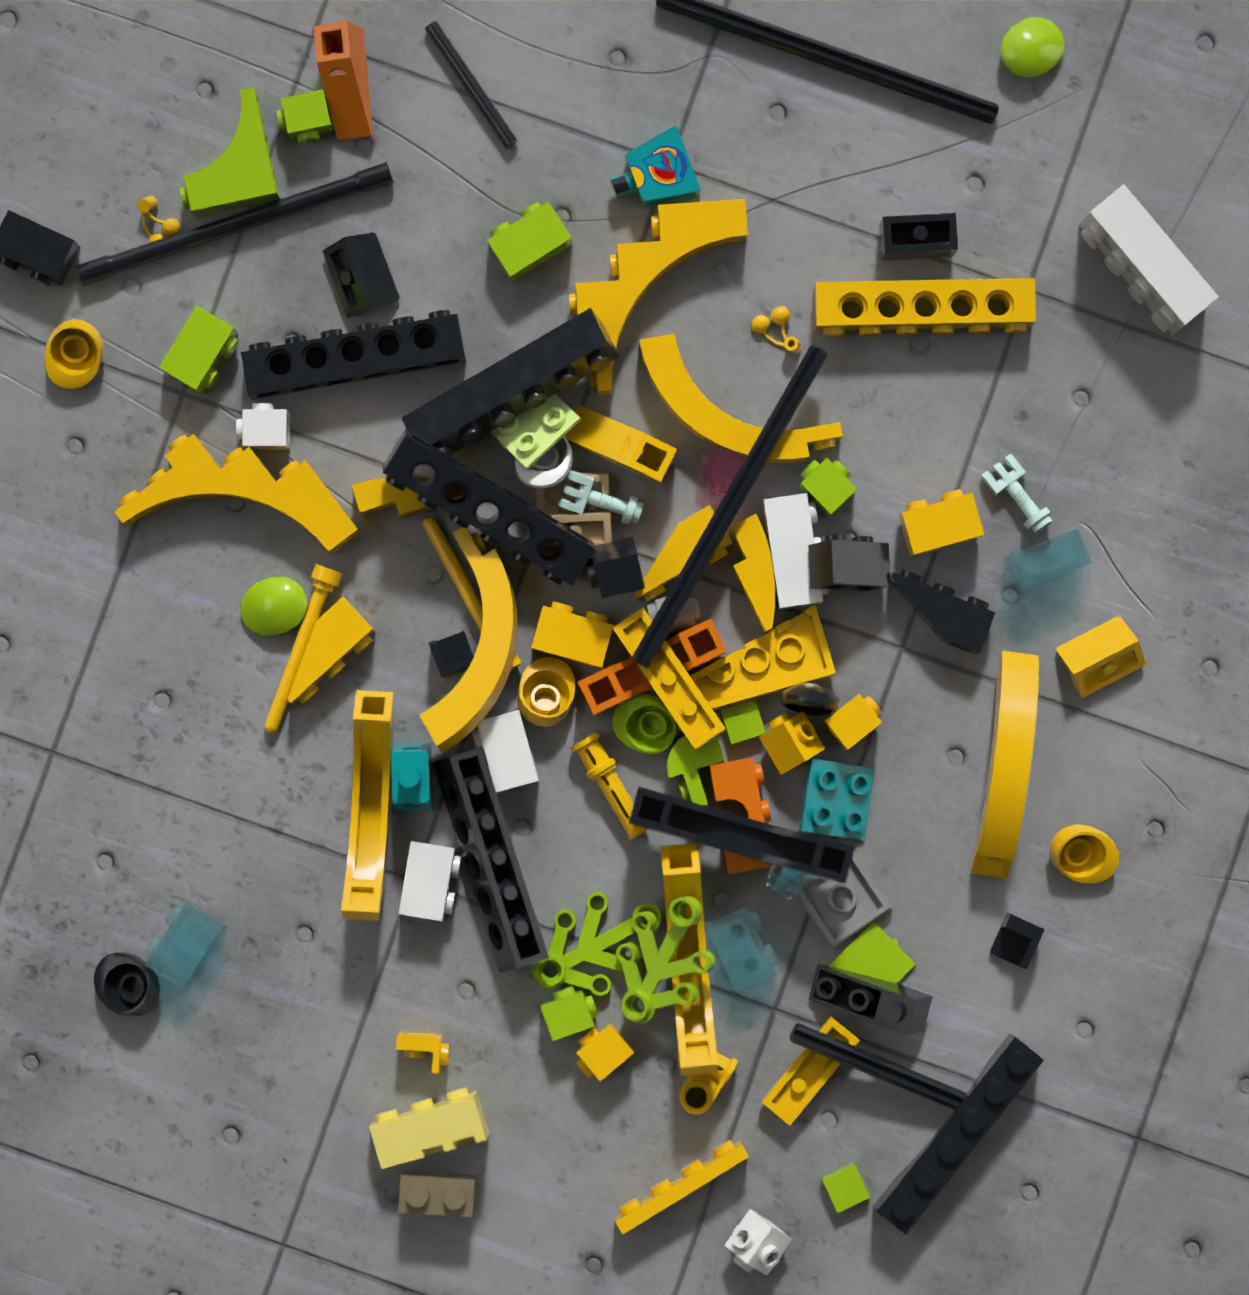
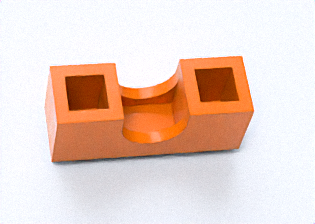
(740, 782)

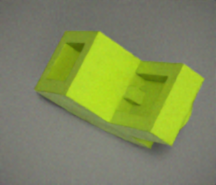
(686, 760)

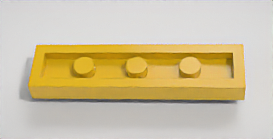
(672, 684)
(667, 1193)

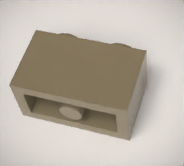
(437, 1194)

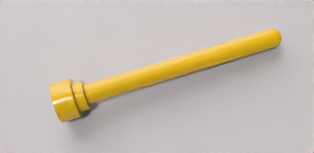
(458, 575)
(324, 582)

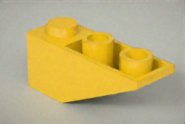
(622, 445)
(676, 553)
(331, 641)

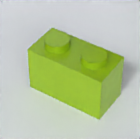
(529, 240)
(200, 350)

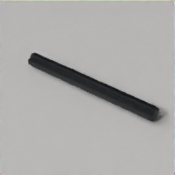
(876, 1066)

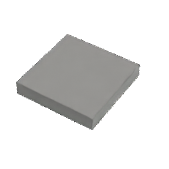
(843, 908)

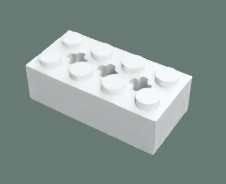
(1147, 260)

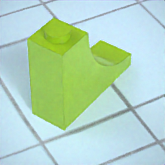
(241, 173)

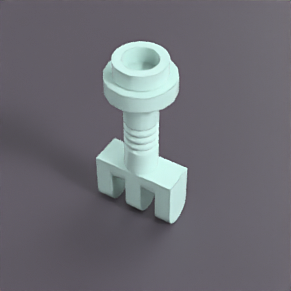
(629, 509)
(1037, 518)

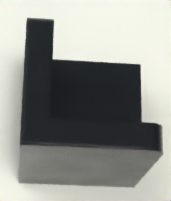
(452, 654)
(1016, 940)

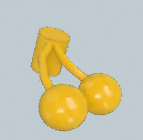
(169, 227)
(779, 316)

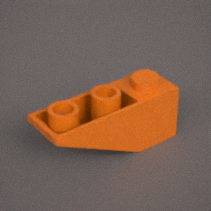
(345, 78)

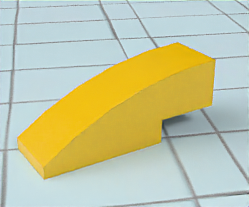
(379, 495)
(756, 570)

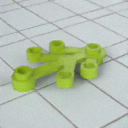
(588, 948)
(659, 962)

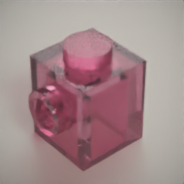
(720, 469)

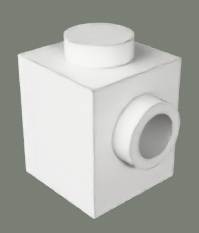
(264, 428)

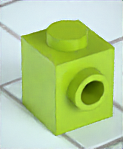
(305, 116)
(827, 485)
(569, 1013)

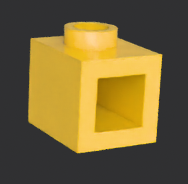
(854, 720)
(791, 741)
(602, 1051)

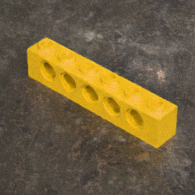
(1016, 293)

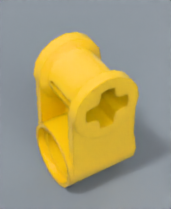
(710, 1083)

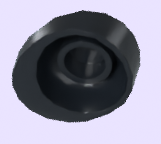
(810, 698)
(126, 984)

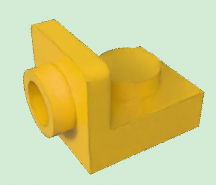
(417, 1045)

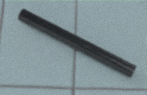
(471, 84)

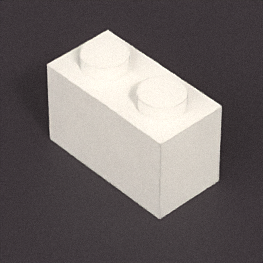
(506, 751)
(428, 881)

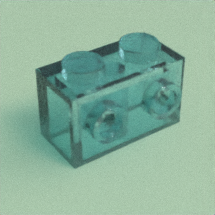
(741, 947)

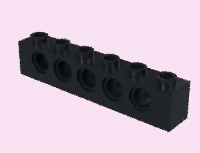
(264, 383)
(414, 451)
(490, 860)

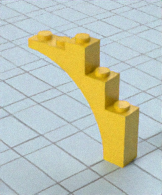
(682, 233)
(243, 477)

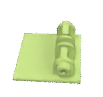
(536, 430)

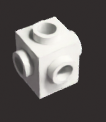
(757, 1243)

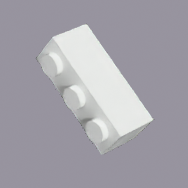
(788, 535)

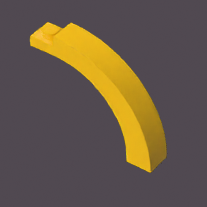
(710, 423)
(485, 678)
(1009, 764)
(370, 805)
(694, 1020)

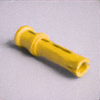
(602, 770)

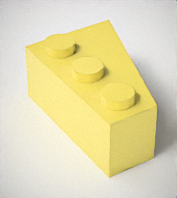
(428, 1128)

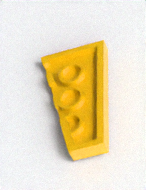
(769, 664)

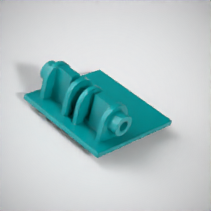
(837, 799)

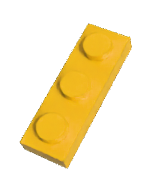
(805, 1076)

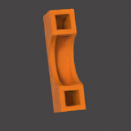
(626, 679)

